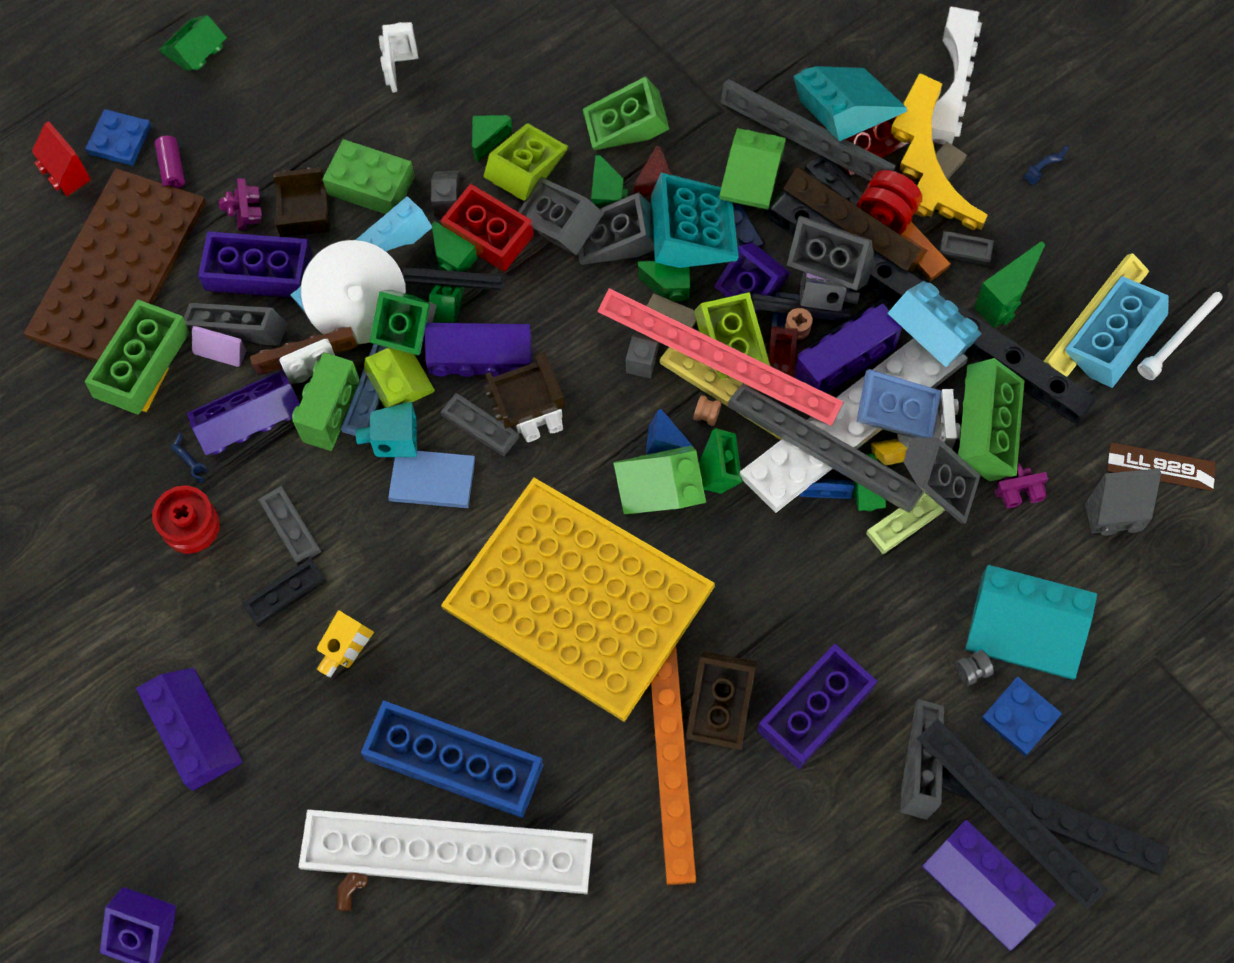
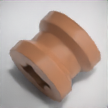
(802, 316)
(707, 410)

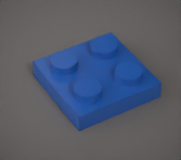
(118, 137)
(1021, 716)

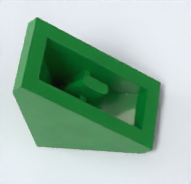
(488, 133)

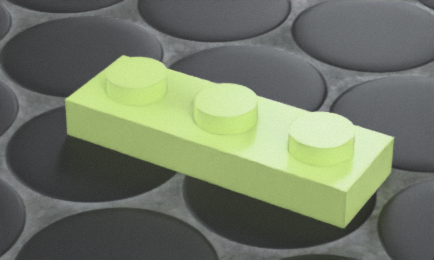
(903, 524)

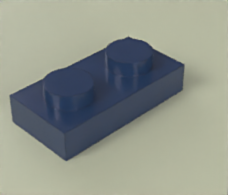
(744, 229)

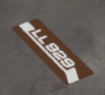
(1174, 468)

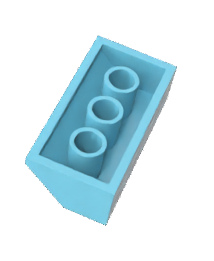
(1118, 330)

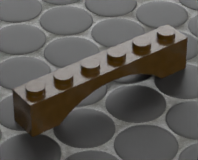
(854, 219)

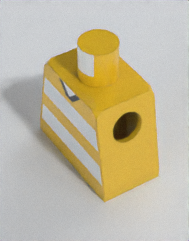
(343, 634)

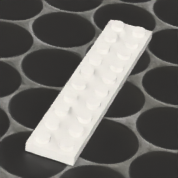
(788, 471)
(446, 851)

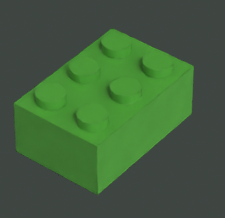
(368, 177)
(326, 401)

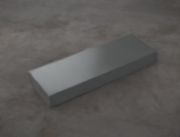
(479, 424)
(289, 525)

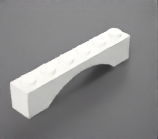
(959, 39)

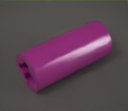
(169, 161)

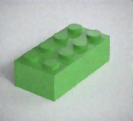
(137, 357)
(991, 419)

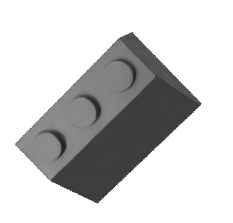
(831, 253)
(942, 475)

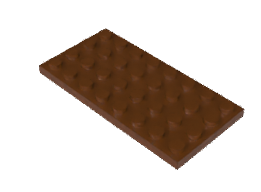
(113, 262)

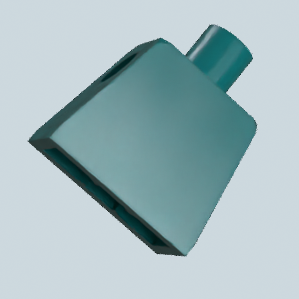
(391, 431)

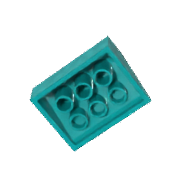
(846, 99)
(691, 223)
(1031, 621)

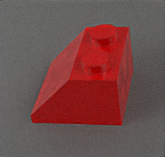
(59, 161)

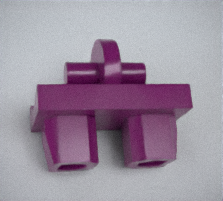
(243, 195)
(1011, 487)

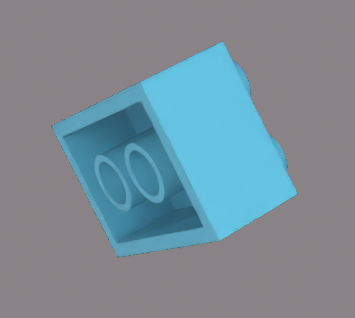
(935, 323)

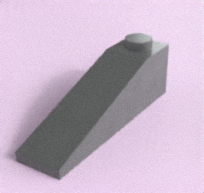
(247, 323)
(923, 771)

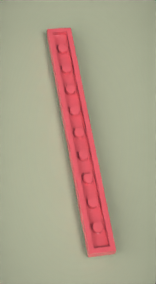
(721, 357)

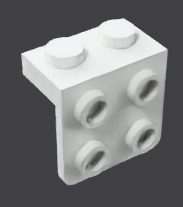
(396, 45)
(299, 364)
(945, 425)

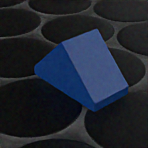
(664, 435)

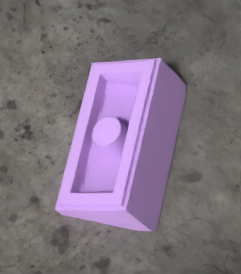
(217, 346)

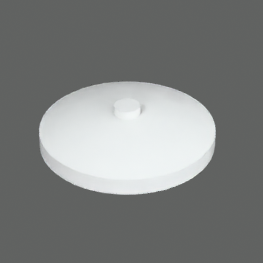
(345, 284)

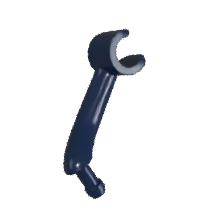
(1034, 175)
(195, 467)

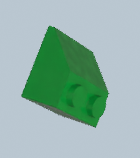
(194, 43)
(399, 321)

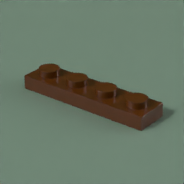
(268, 360)

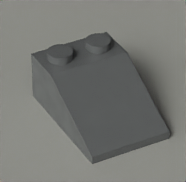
(561, 215)
(621, 232)
(1123, 501)

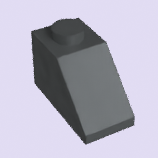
(444, 191)
(641, 355)

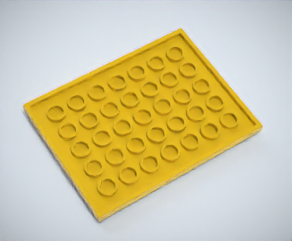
(578, 598)

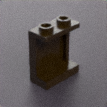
(301, 202)
(524, 392)

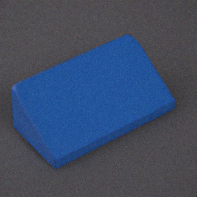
(829, 489)

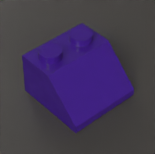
(752, 273)
(136, 927)

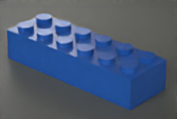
(452, 759)

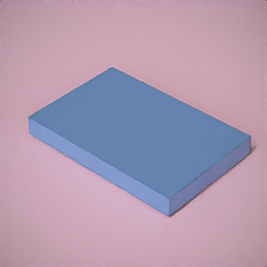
(898, 405)
(433, 479)

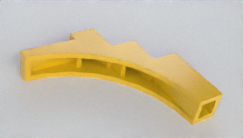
(921, 160)

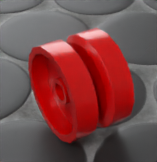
(891, 199)
(186, 519)

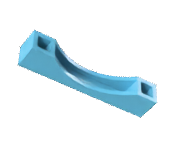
(398, 227)

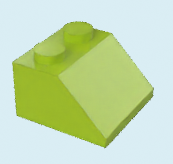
(397, 377)

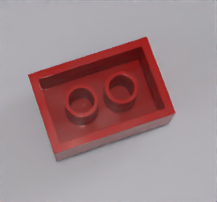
(490, 226)

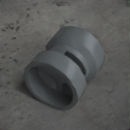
(974, 667)

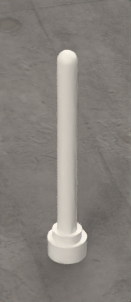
(1152, 365)

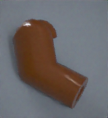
(347, 887)

